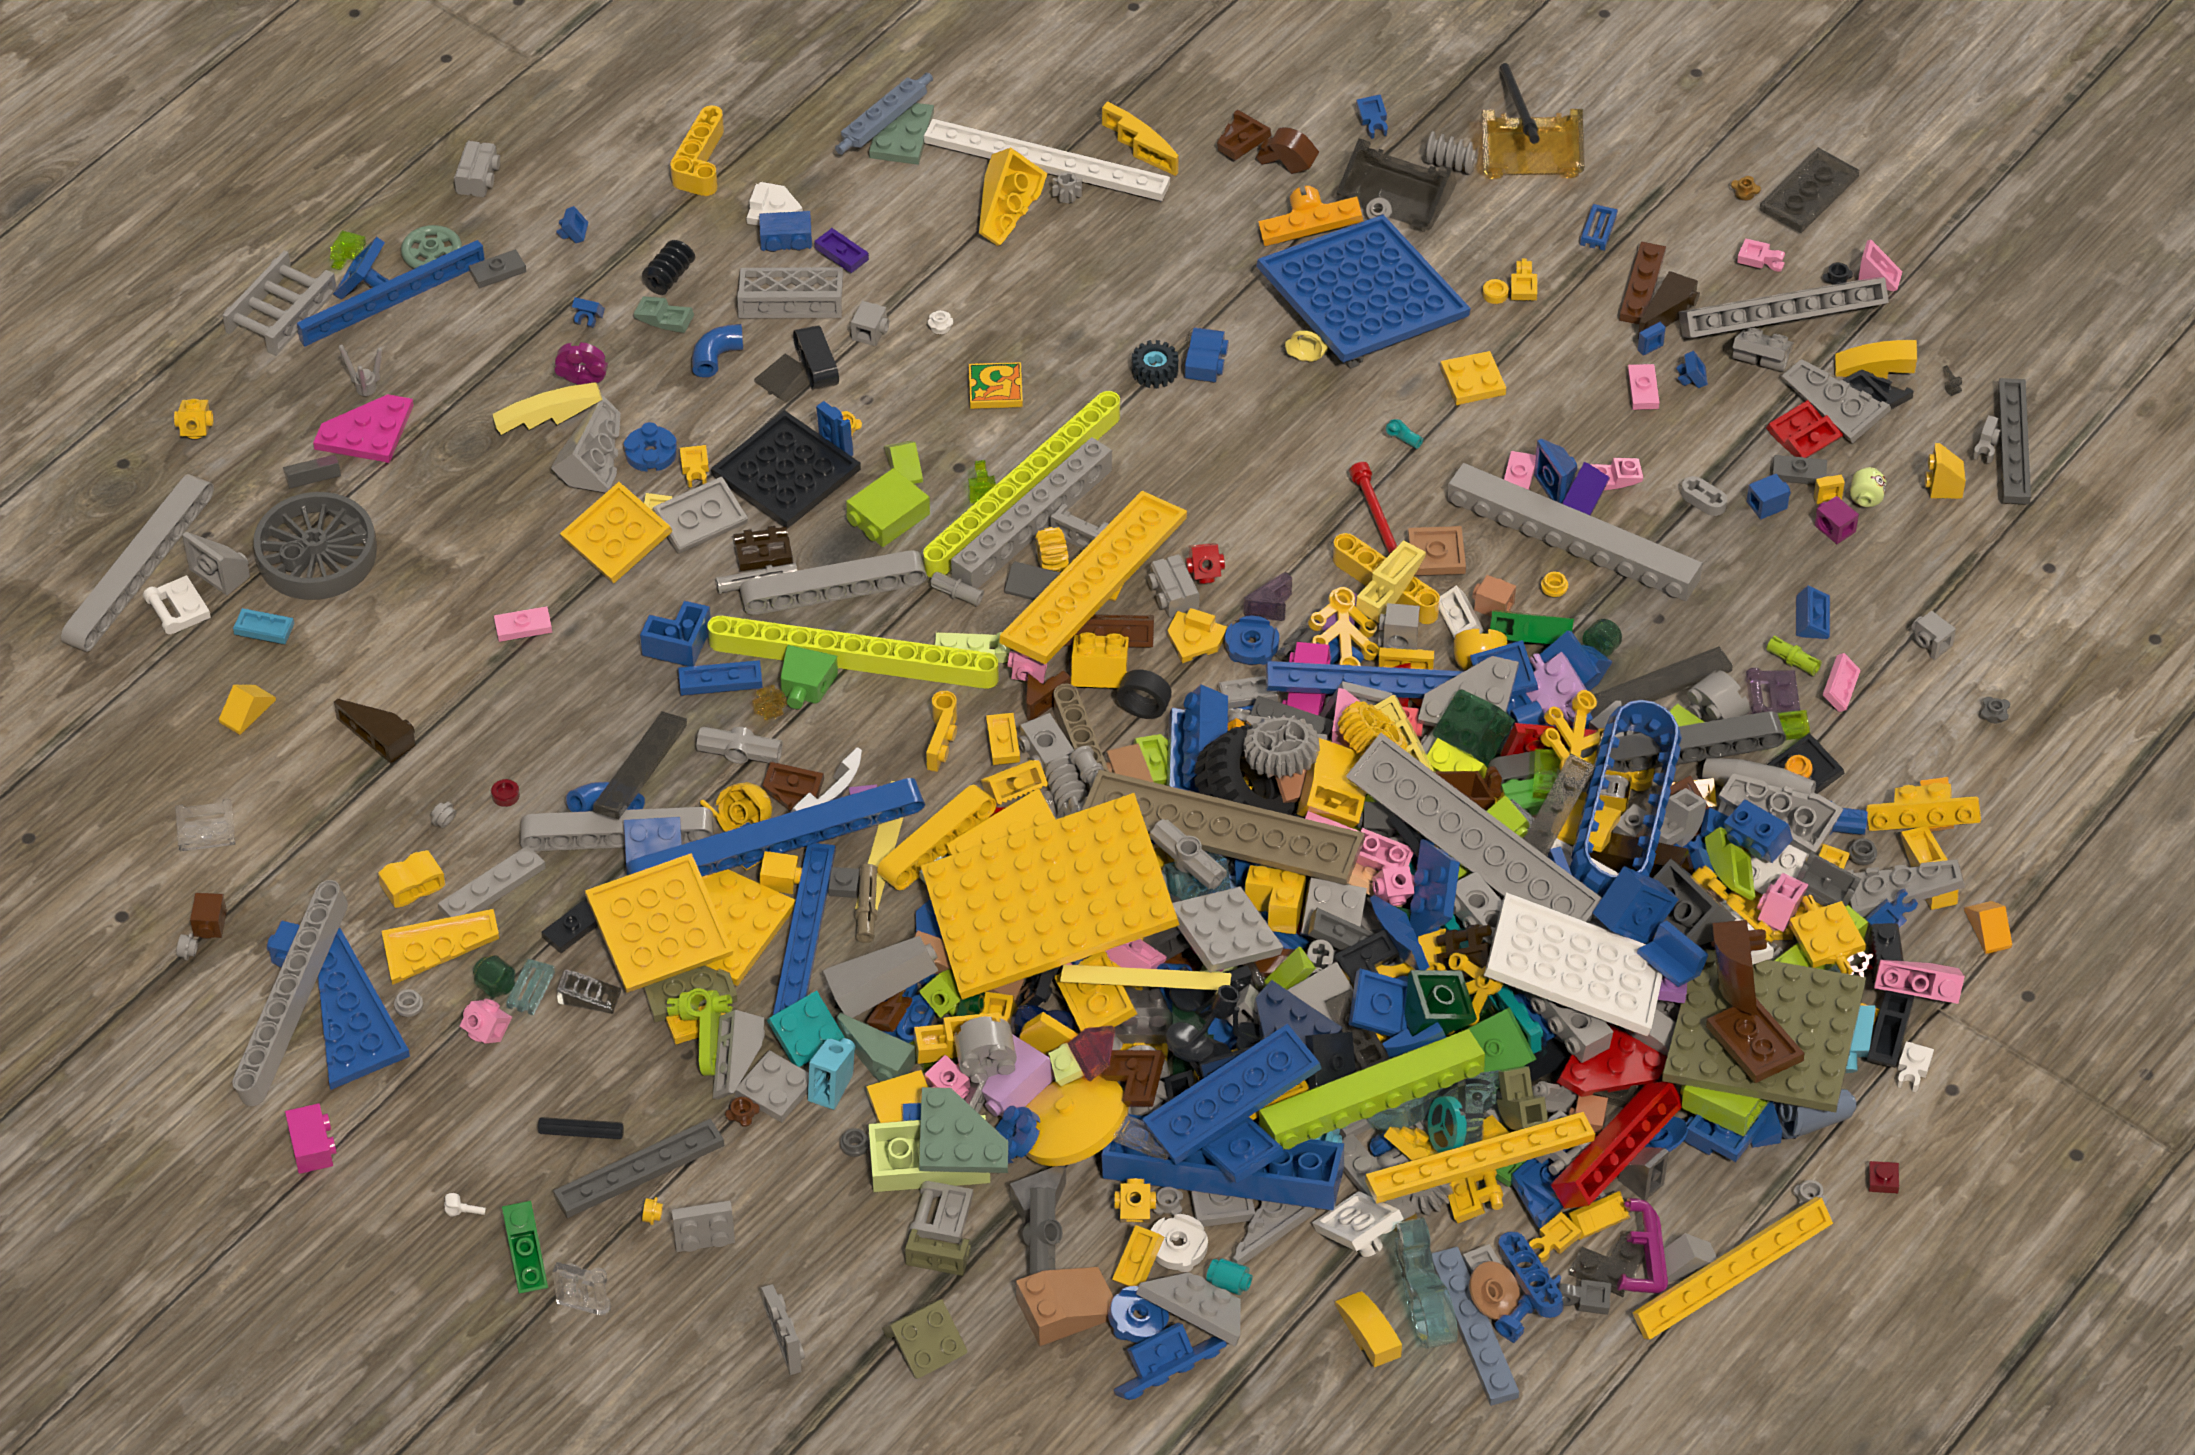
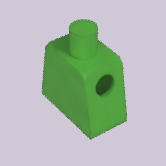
(807, 675)

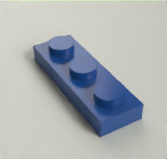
(720, 677)

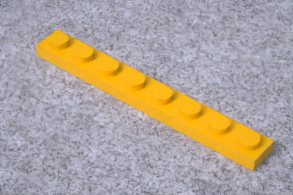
(1479, 1157)
(1732, 1268)

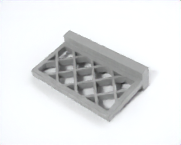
(783, 302)

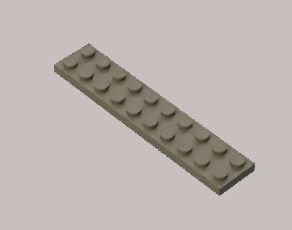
(1240, 829)

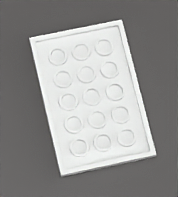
(1573, 964)

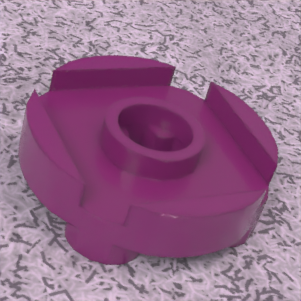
(569, 363)

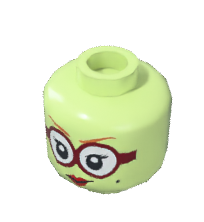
(1868, 487)

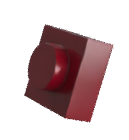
(1883, 1177)

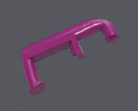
(1654, 1251)

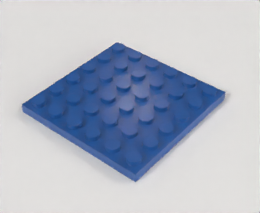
(1363, 288)

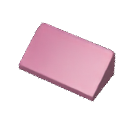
(1136, 955)

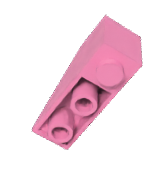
(1920, 979)

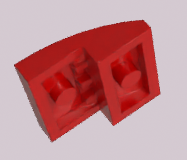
(1804, 430)

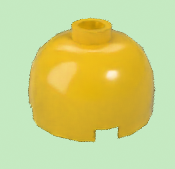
(1471, 642)
(742, 804)

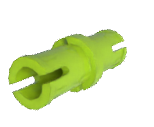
(1794, 655)

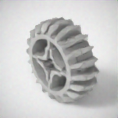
(1281, 746)

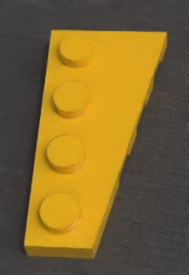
(431, 943)

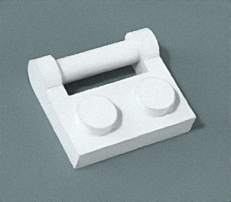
(183, 599)

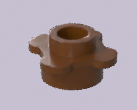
(742, 1104)

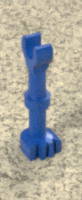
(1510, 1326)

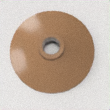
(1494, 1290)

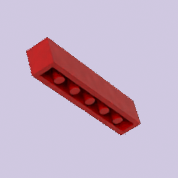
(1617, 1145)

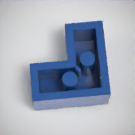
(677, 639)

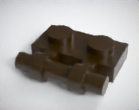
(763, 548)
(1476, 952)

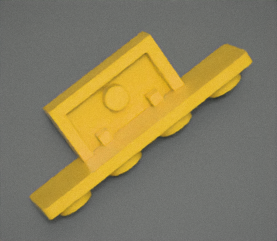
(1923, 807)

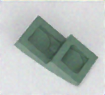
(658, 313)

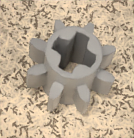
(1067, 187)

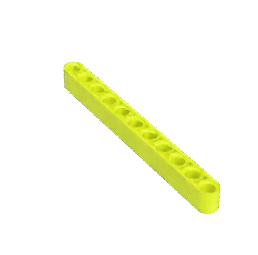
(1090, 422)
(856, 651)

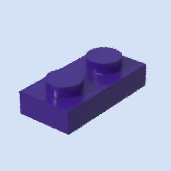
(841, 250)

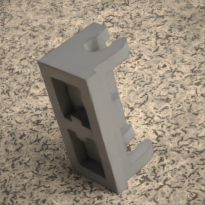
(1074, 529)

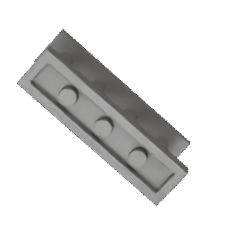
(304, 305)

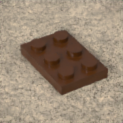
(1755, 1041)

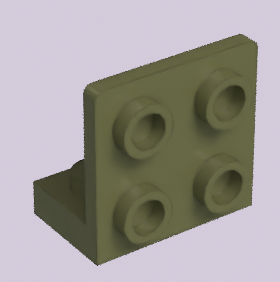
(927, 1338)

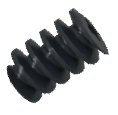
(668, 266)

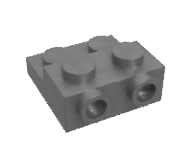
(1151, 1021)

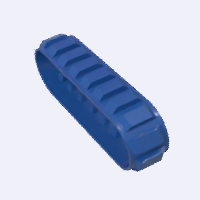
(1662, 727)

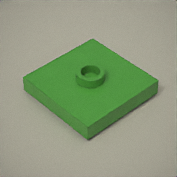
(1502, 1042)

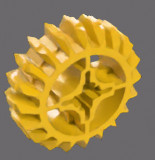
(1363, 724)

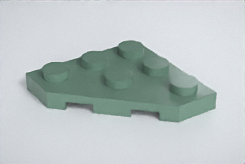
(957, 1136)

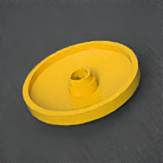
(1076, 1120)

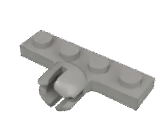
(1360, 1162)

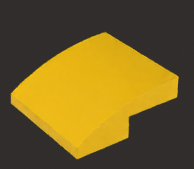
(1607, 820)
(891, 1094)

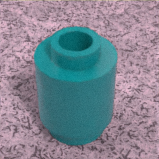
(1229, 1276)

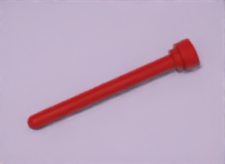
(1362, 474)

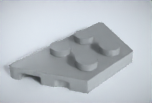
(1197, 1303)

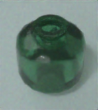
(1603, 636)
(494, 976)

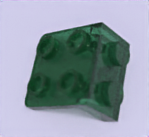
(1473, 726)

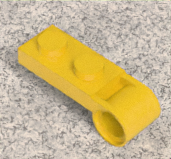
(944, 716)

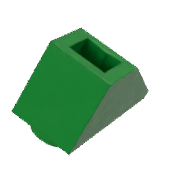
(1530, 627)
(524, 1247)

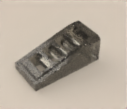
(590, 985)

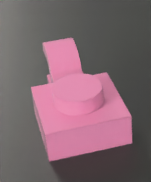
(1757, 253)

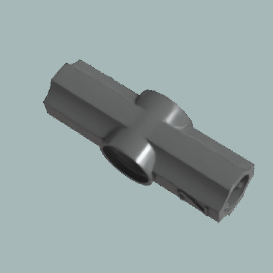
(1043, 1230)

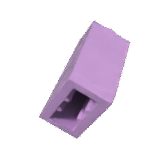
(1031, 1076)

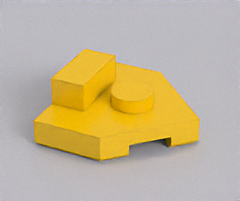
(1195, 634)

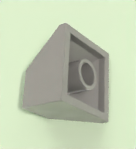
(216, 563)

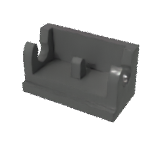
(1827, 881)

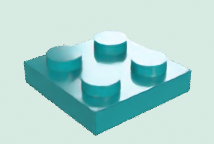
(804, 1028)

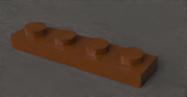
(1642, 282)

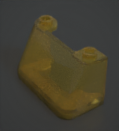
(1510, 152)

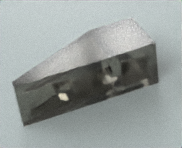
(1367, 1046)

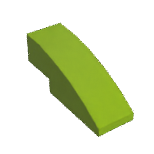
(1730, 863)

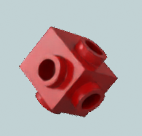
(1198, 555)

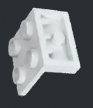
(1767, 873)

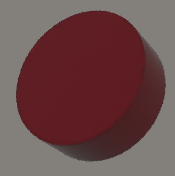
(505, 793)

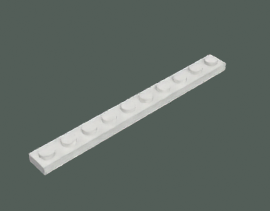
(1049, 159)

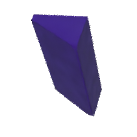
(1586, 489)

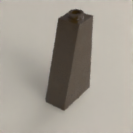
(1624, 848)

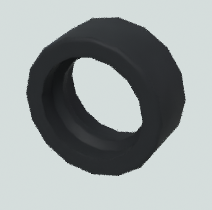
(1149, 683)

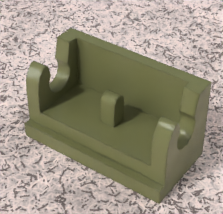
(937, 1254)

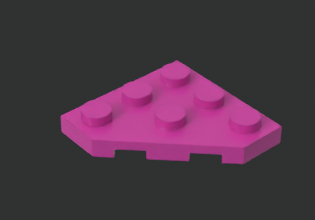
(368, 430)

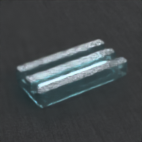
(523, 1004)

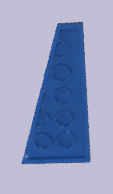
(355, 1021)

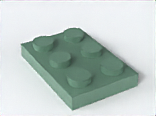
(904, 136)

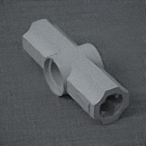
(739, 745)
(1188, 854)

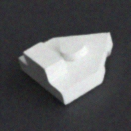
(770, 199)

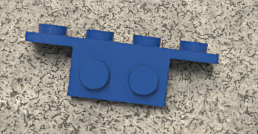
(1164, 1356)

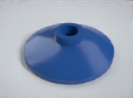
(1670, 1135)

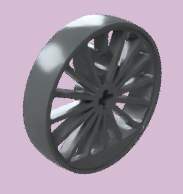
(315, 546)

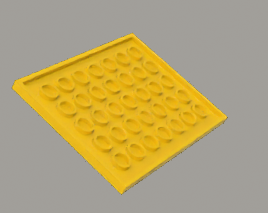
(1049, 896)

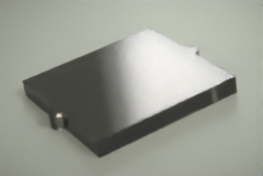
(784, 378)

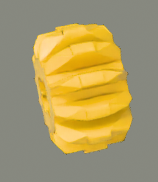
(1052, 549)

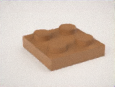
(1442, 547)

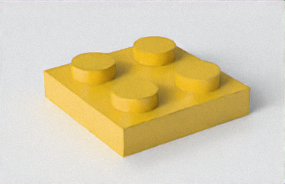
(1473, 378)

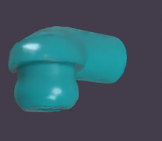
(1401, 431)

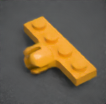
(1309, 217)

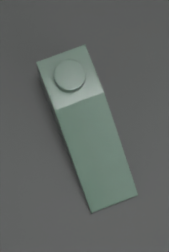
(879, 1052)

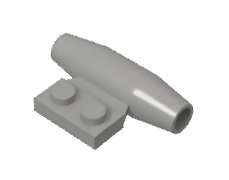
(1723, 768)

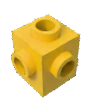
(193, 418)
(1131, 1211)

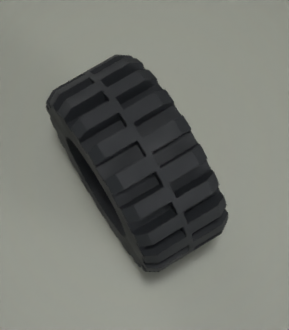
(1220, 775)

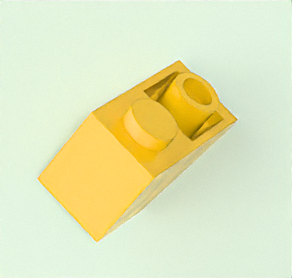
(1945, 475)

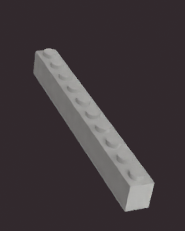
(1574, 532)

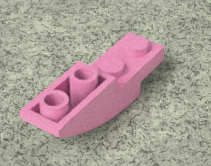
(1377, 849)

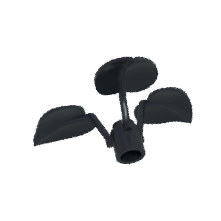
(1185, 1039)

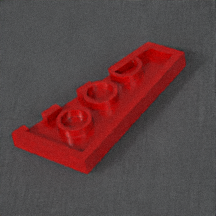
(1527, 738)

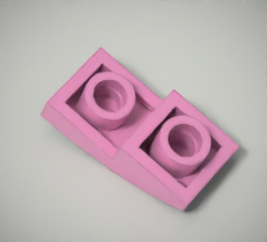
(1622, 472)

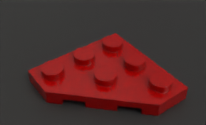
(1615, 1069)

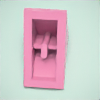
(1878, 264)

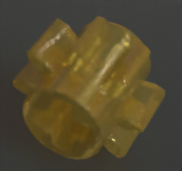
(769, 702)

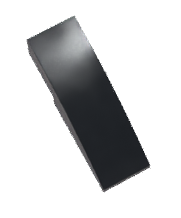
(1890, 1028)

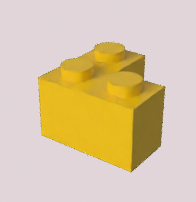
(1279, 894)

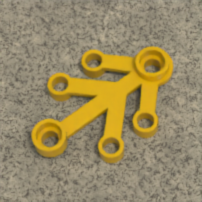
(1344, 628)
(1582, 705)
(1708, 880)
(1476, 986)

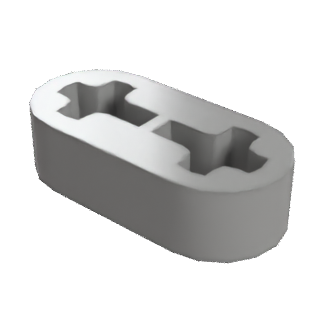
(1703, 496)

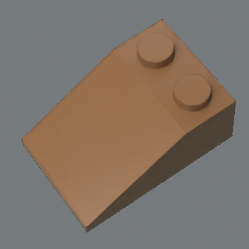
(1063, 1302)

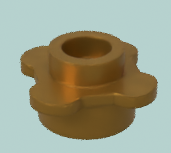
(1745, 188)

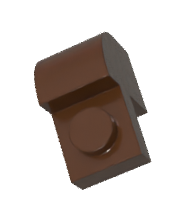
(1291, 148)

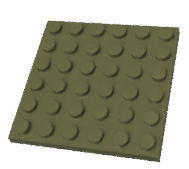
(1809, 1003)

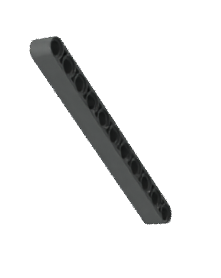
(1698, 743)

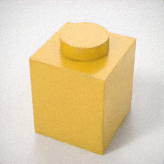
(780, 872)

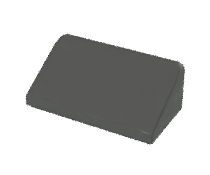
(312, 471)
(1028, 580)

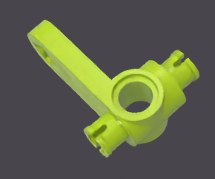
(709, 1017)

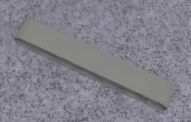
(833, 582)
(598, 831)

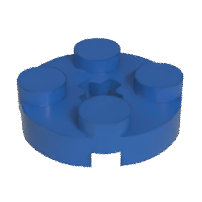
(647, 436)
(1252, 653)
(1019, 1129)
(1129, 1327)

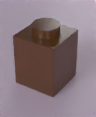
(208, 915)

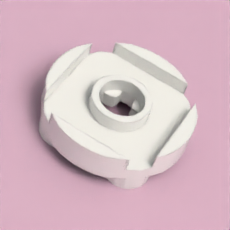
(1195, 1242)

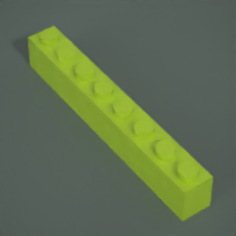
(1373, 1090)

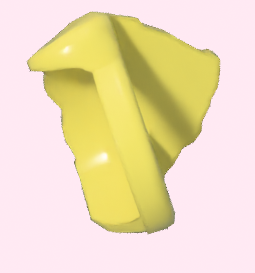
(1307, 347)

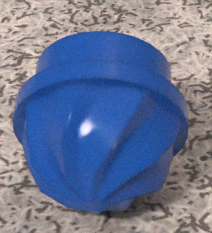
(1380, 1145)

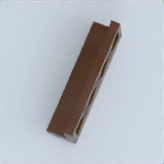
(1136, 627)

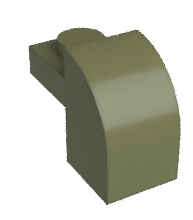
(1518, 1104)

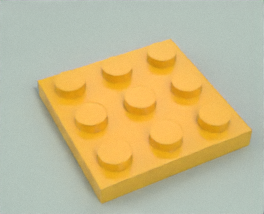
(616, 532)

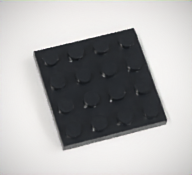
(786, 469)

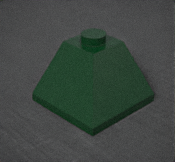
(1438, 998)

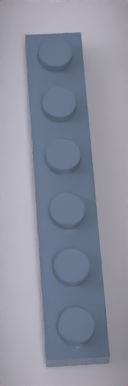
(1475, 1329)

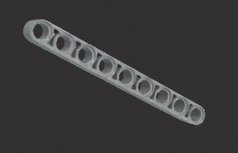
(137, 563)
(290, 993)

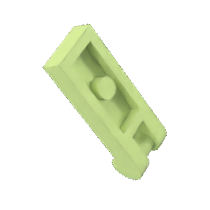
(975, 642)

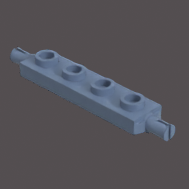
(883, 112)

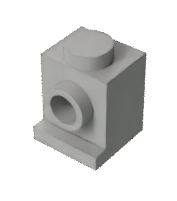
(1933, 634)

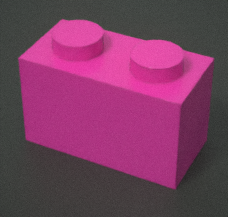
(309, 1138)

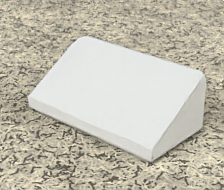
(1458, 612)

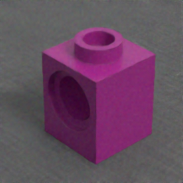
(1836, 519)

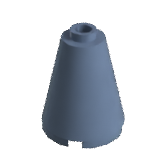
(1802, 1120)

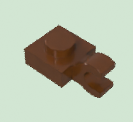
(889, 1014)

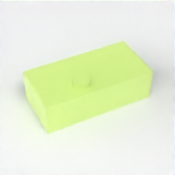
(897, 1156)

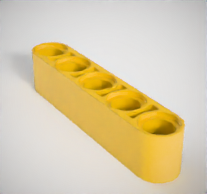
(1361, 561)
(929, 841)

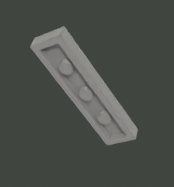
(493, 884)

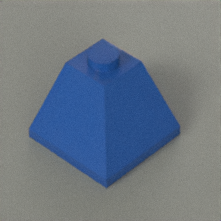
(1554, 470)

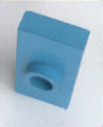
(263, 626)

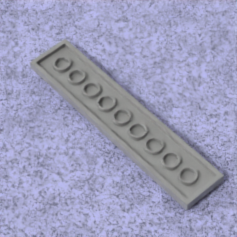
(1467, 831)

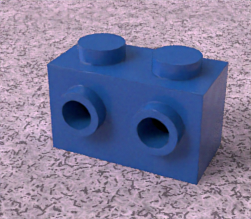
(1758, 831)

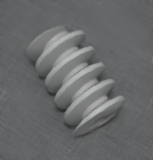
(1452, 154)
(1065, 781)

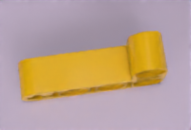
(690, 165)

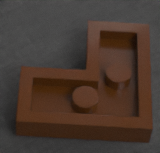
(1140, 1070)

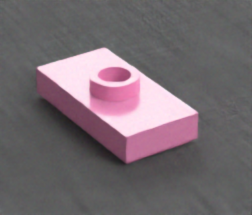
(1643, 386)
(1520, 469)
(523, 624)
(1841, 682)

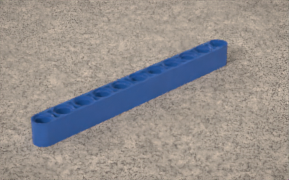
(794, 829)

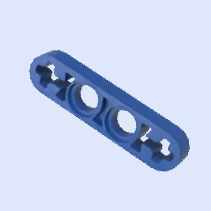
(1535, 1272)

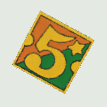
(995, 385)

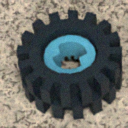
(1164, 370)

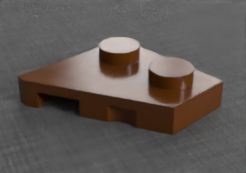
(791, 784)

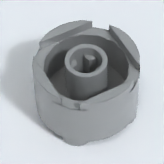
(1717, 698)
(985, 1048)

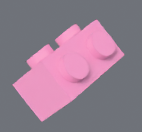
(1781, 902)

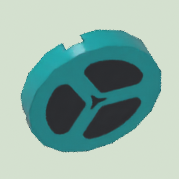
(1446, 1124)

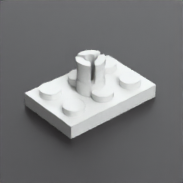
(1359, 1223)

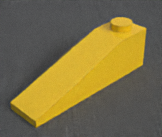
(1008, 191)

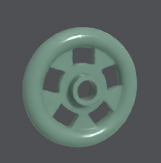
(428, 248)

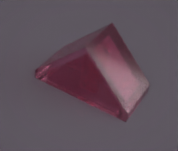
(1093, 1050)

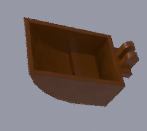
(1475, 787)
(1734, 962)

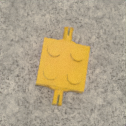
(1827, 934)

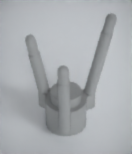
(364, 379)

